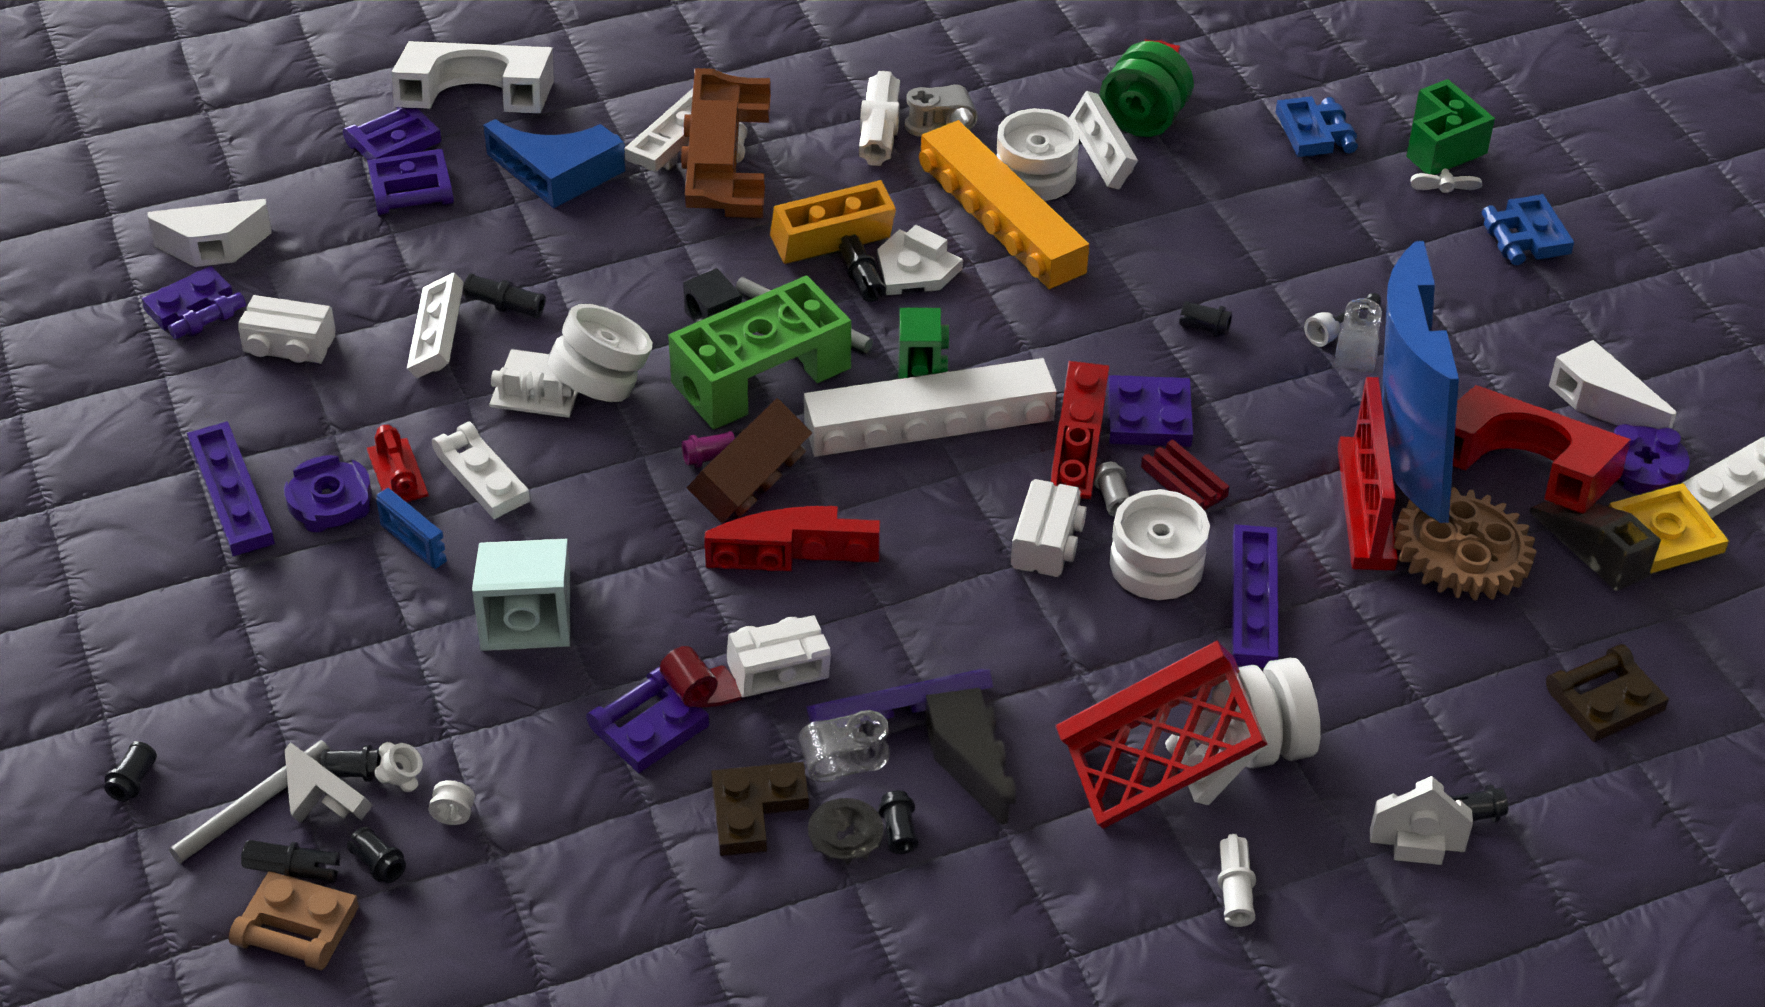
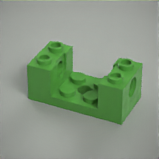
(720, 352)

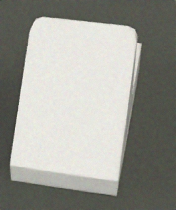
(309, 782)

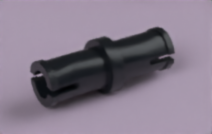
(504, 295)

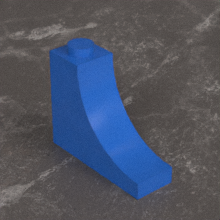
(556, 165)

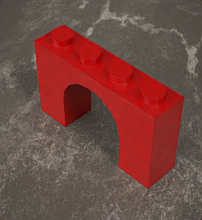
(1582, 455)

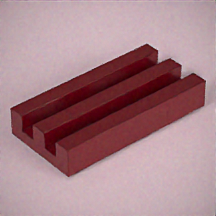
(1189, 472)

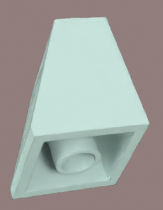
(522, 594)

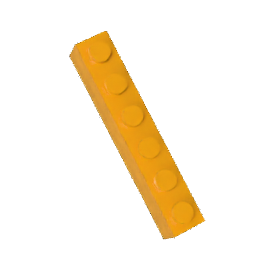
(1004, 204)

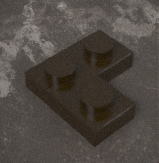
(748, 793)

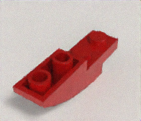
(1080, 426)
(778, 536)

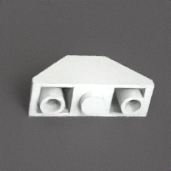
(210, 232)

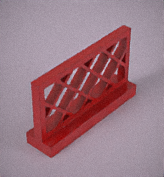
(1369, 485)
(1155, 698)

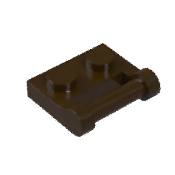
(1610, 705)

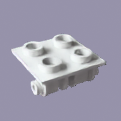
(531, 386)

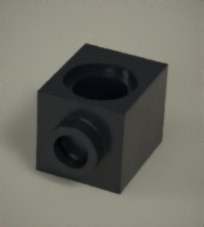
(709, 295)

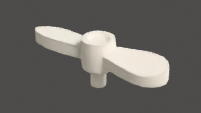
(1444, 182)

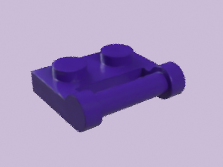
(393, 134)
(407, 173)
(653, 731)

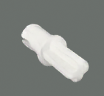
(1236, 881)

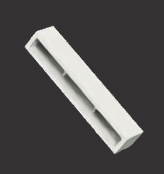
(929, 407)

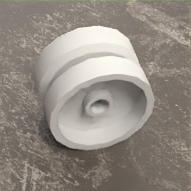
(1040, 150)
(599, 352)
(1159, 544)
(1284, 708)

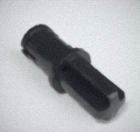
(861, 267)
(289, 860)

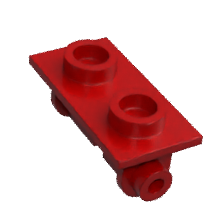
(396, 464)

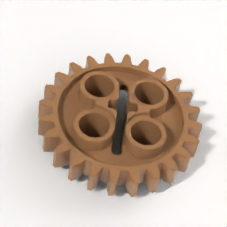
(1471, 553)

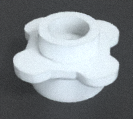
(399, 765)

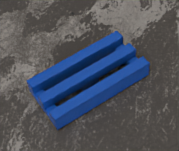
(411, 528)

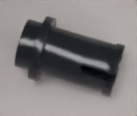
(1206, 318)
(352, 762)
(126, 778)
(1486, 804)
(897, 811)
(384, 861)

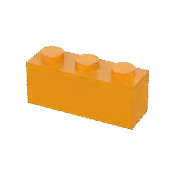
(819, 222)

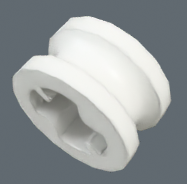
(451, 802)

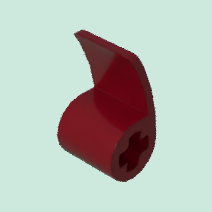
(695, 682)

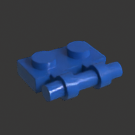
(1307, 127)
(1536, 225)

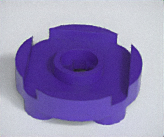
(1660, 446)
(320, 511)

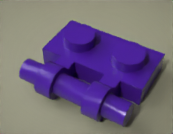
(193, 303)

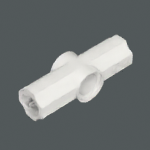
(879, 118)

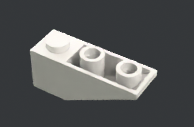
(1607, 390)

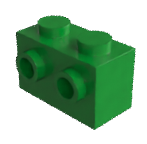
(921, 342)

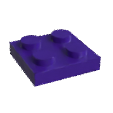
(1149, 410)

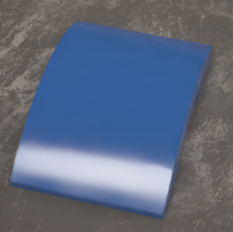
(1418, 387)

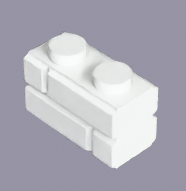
(286, 329)
(1047, 528)
(778, 655)

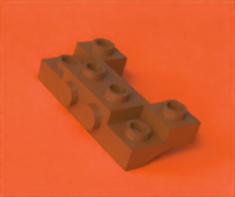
(713, 134)

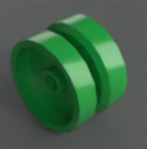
(1147, 88)

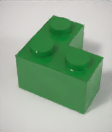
(1447, 128)

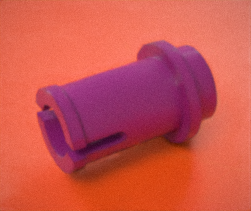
(704, 449)

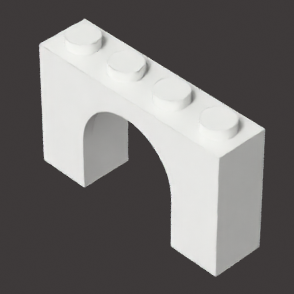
(433, 66)

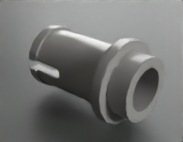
(1110, 479)

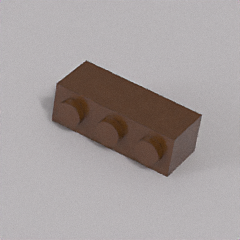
(751, 462)

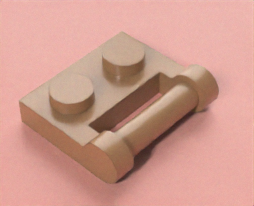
(298, 909)

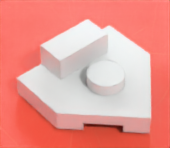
(916, 261)
(1422, 823)

